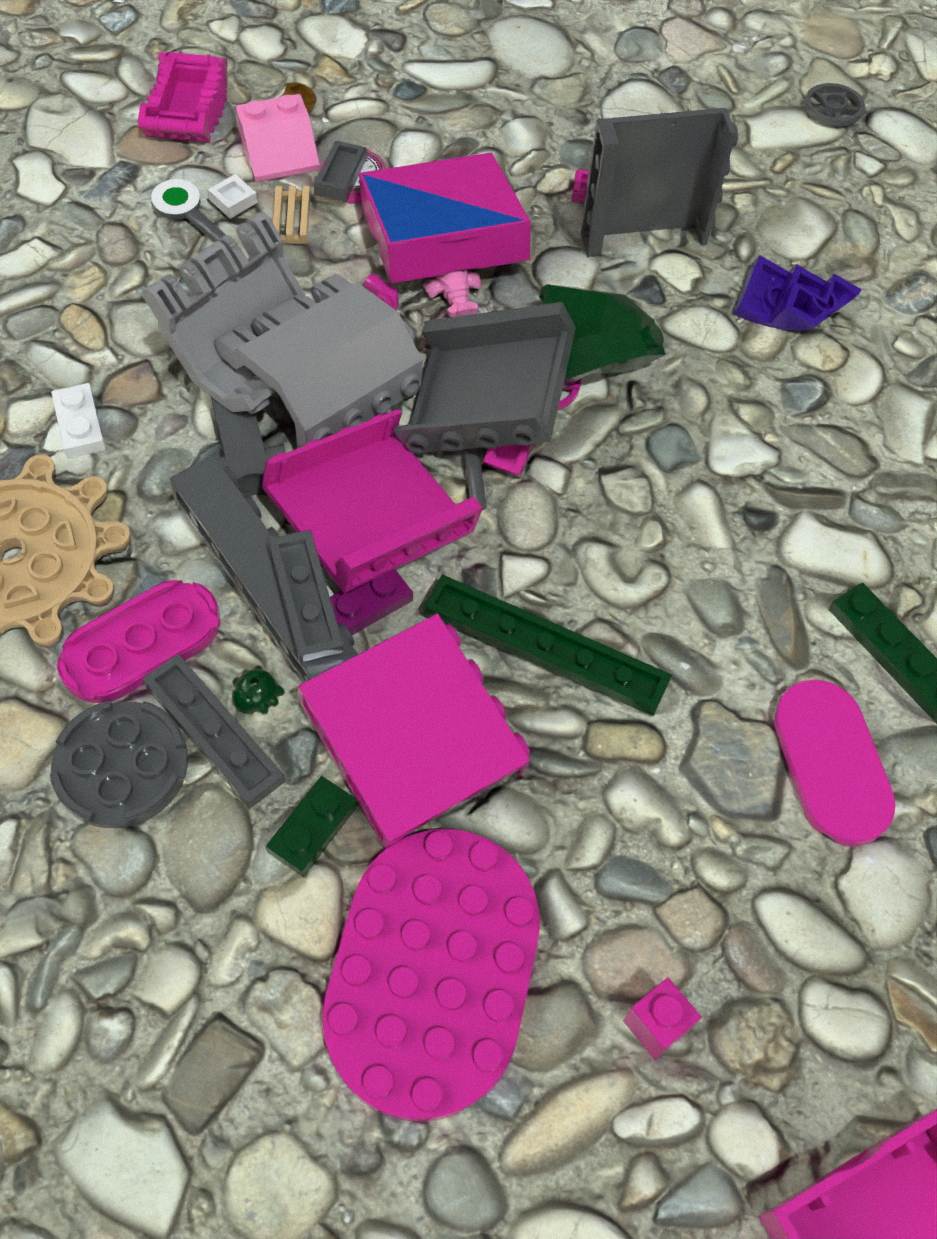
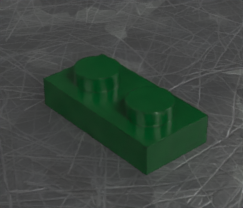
(312, 826)

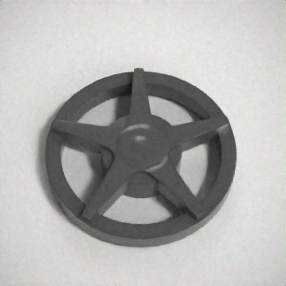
(834, 104)

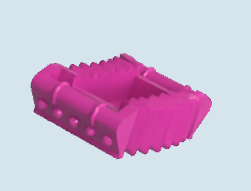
(186, 97)

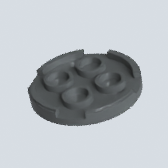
(119, 763)

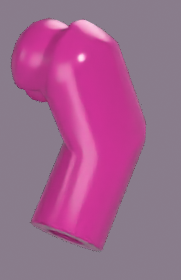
(382, 290)

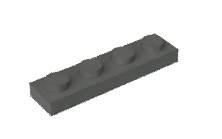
(214, 731)

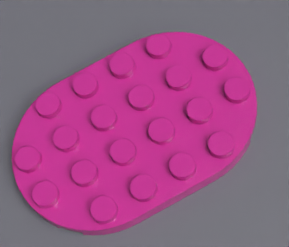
(432, 975)

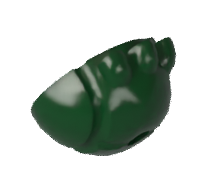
(259, 697)

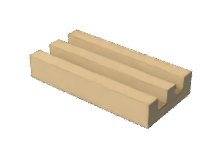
(292, 196)

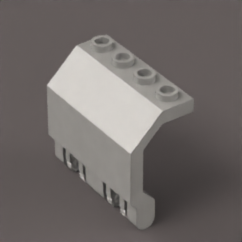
(226, 295)
(329, 357)

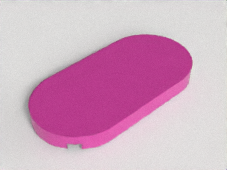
(136, 638)
(834, 763)

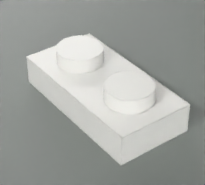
(78, 420)

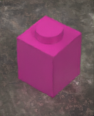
(661, 1018)

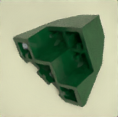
(609, 331)

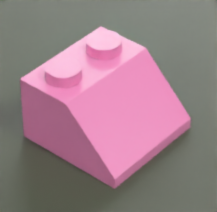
(277, 137)

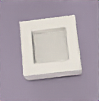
(232, 196)

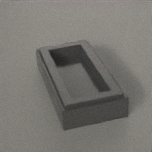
(340, 171)

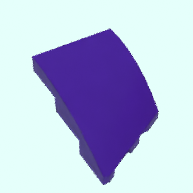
(791, 298)

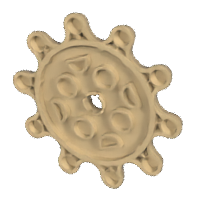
(57, 547)

